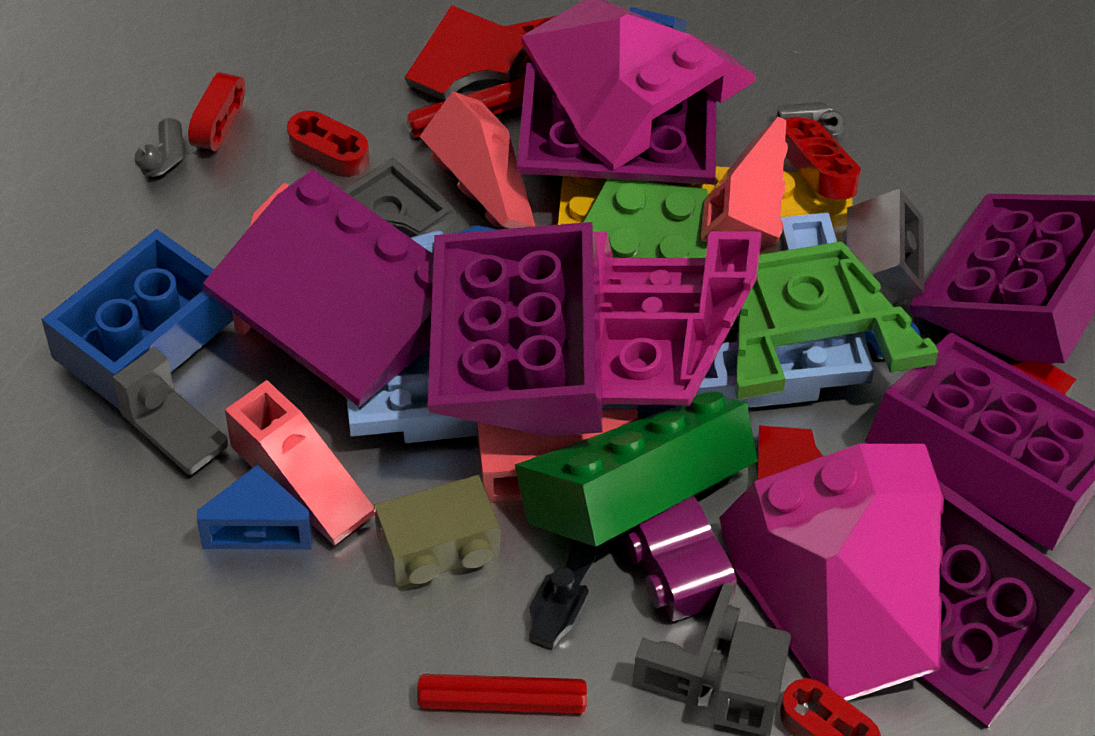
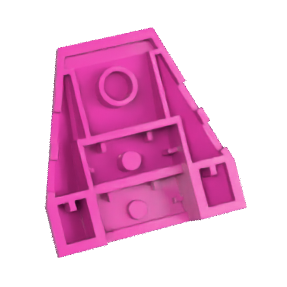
(622, 72)
(669, 316)
(847, 563)

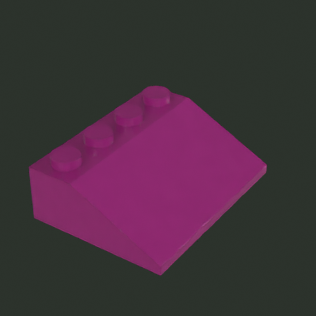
(679, 148)
(1018, 276)
(331, 286)
(518, 329)
(996, 438)
(999, 610)

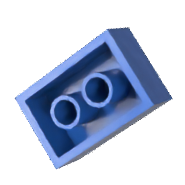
(133, 305)

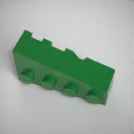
(636, 469)

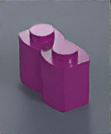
(681, 559)

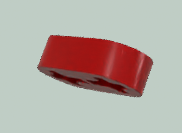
(216, 111)
(326, 145)
(832, 717)

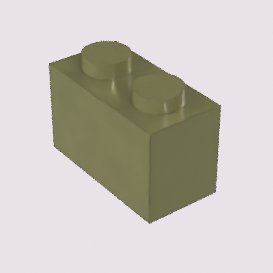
(437, 531)

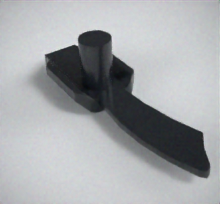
(561, 597)

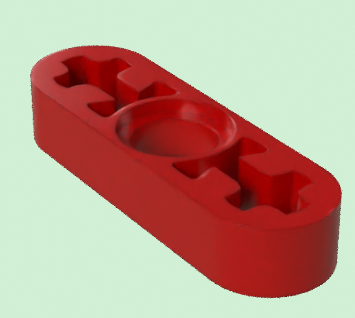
(821, 159)

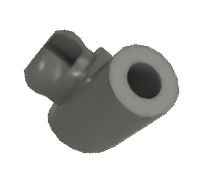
(829, 118)
(168, 152)

